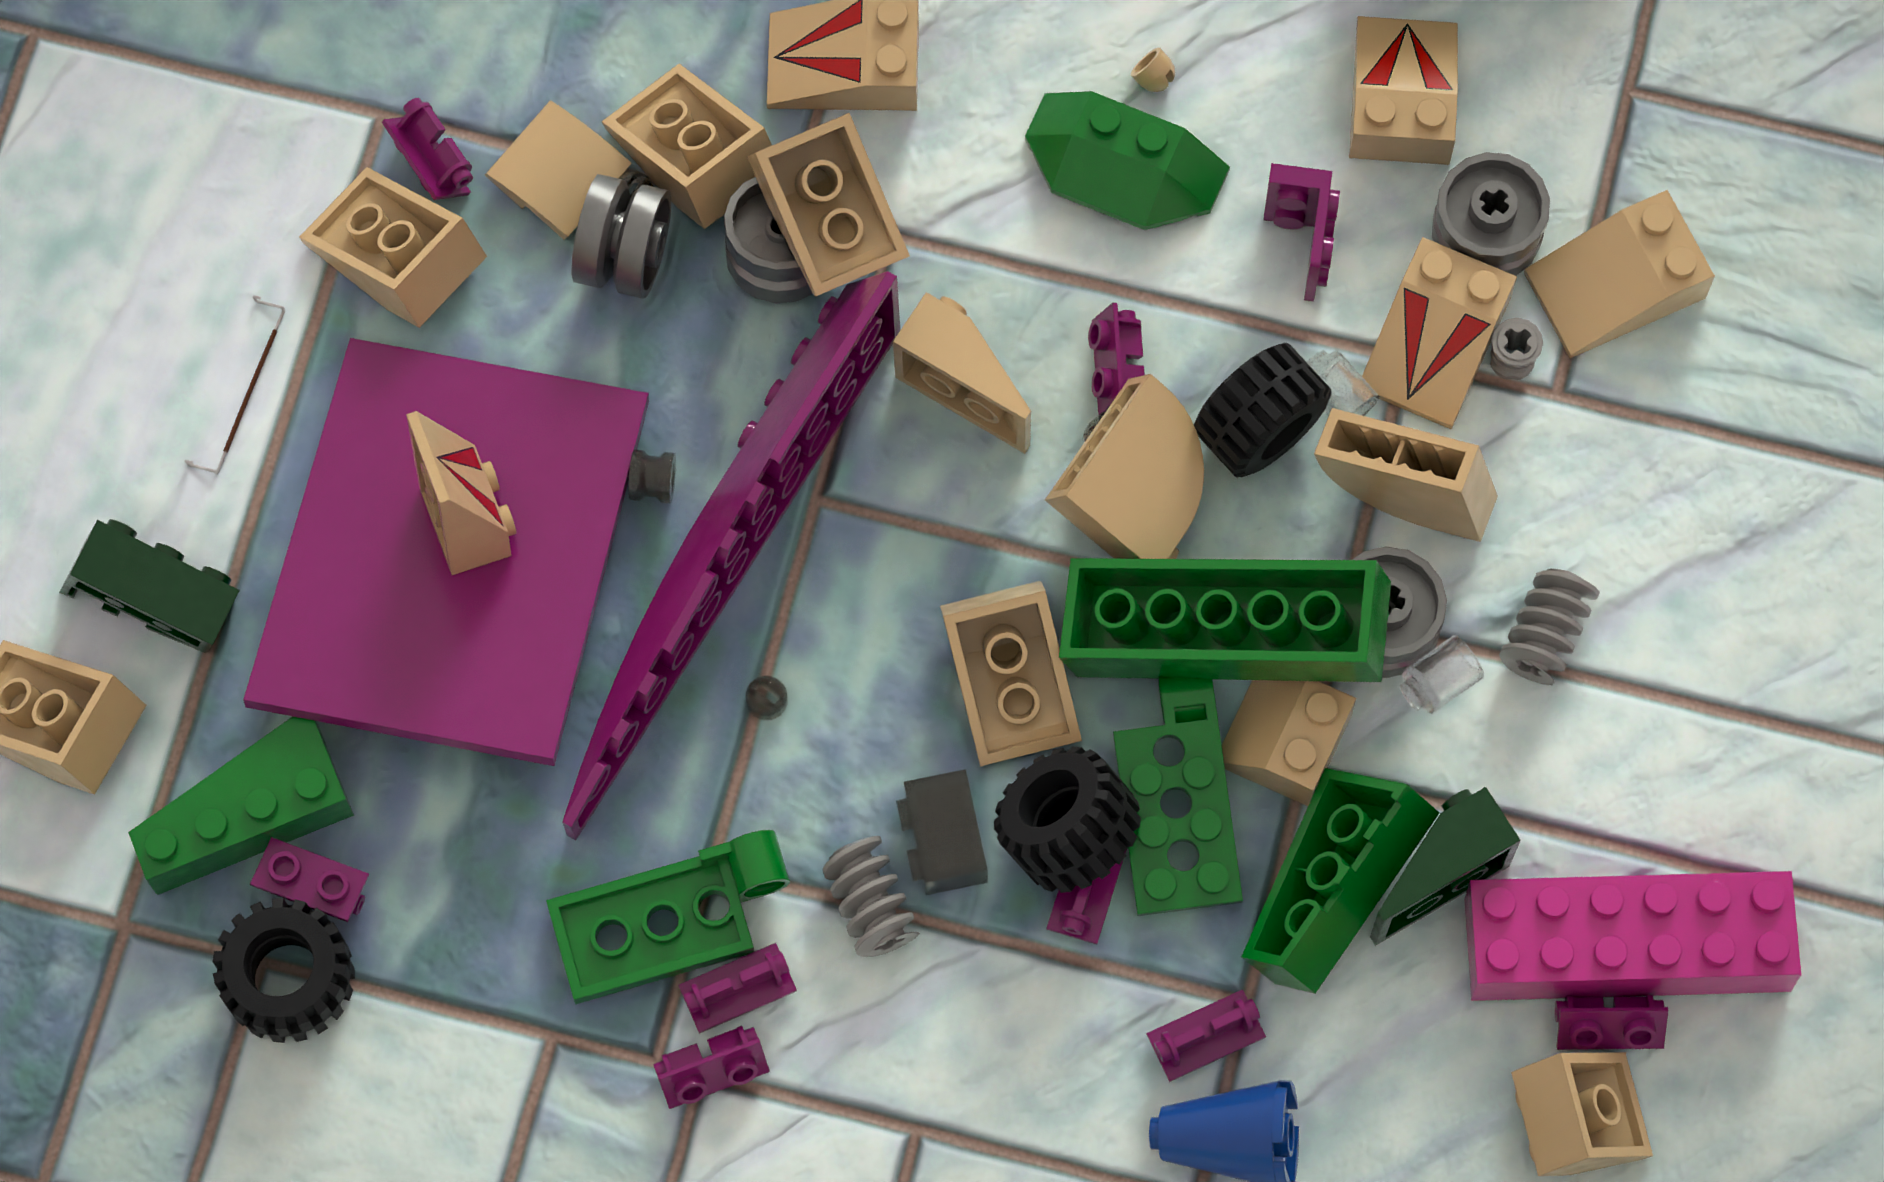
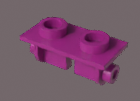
(438, 166)
(1114, 338)
(311, 879)
(1084, 910)
(737, 987)
(1628, 1025)
(1206, 1035)
(734, 1061)

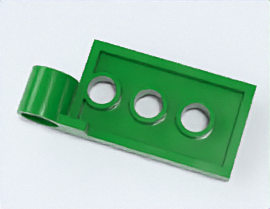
(1191, 719)
(735, 870)

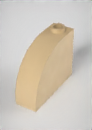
(1409, 473)
(1135, 475)

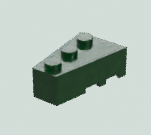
(151, 585)

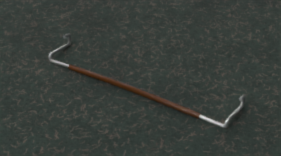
(249, 391)

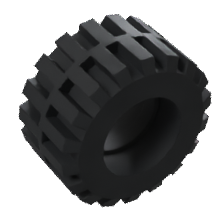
(1262, 410)
(1067, 819)
(260, 935)

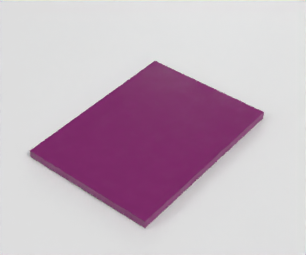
(365, 605)

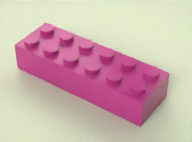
(1632, 935)

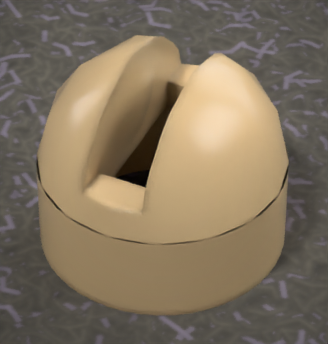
(1154, 71)

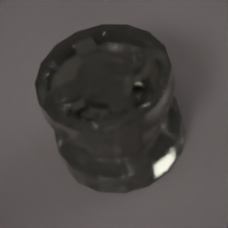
(652, 476)

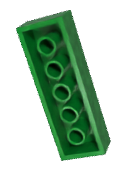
(1226, 619)

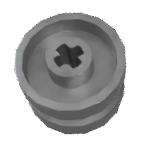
(1493, 211)
(621, 236)
(758, 251)
(1415, 607)

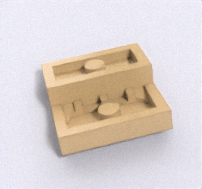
(554, 167)

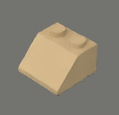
(1287, 735)
(1581, 1113)

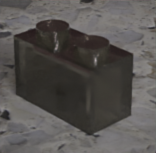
(943, 831)

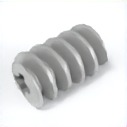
(1544, 624)
(867, 898)

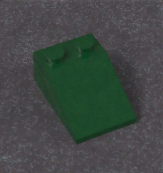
(1463, 845)

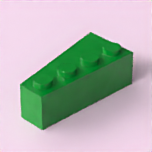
(271, 789)
(1335, 875)

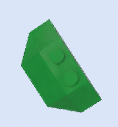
(1123, 160)

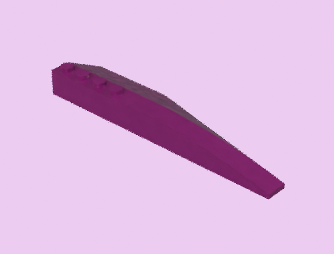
(738, 521)

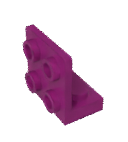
(1301, 199)

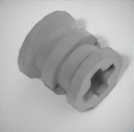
(1511, 335)

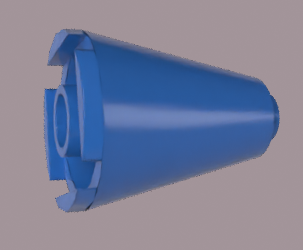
(1233, 1133)

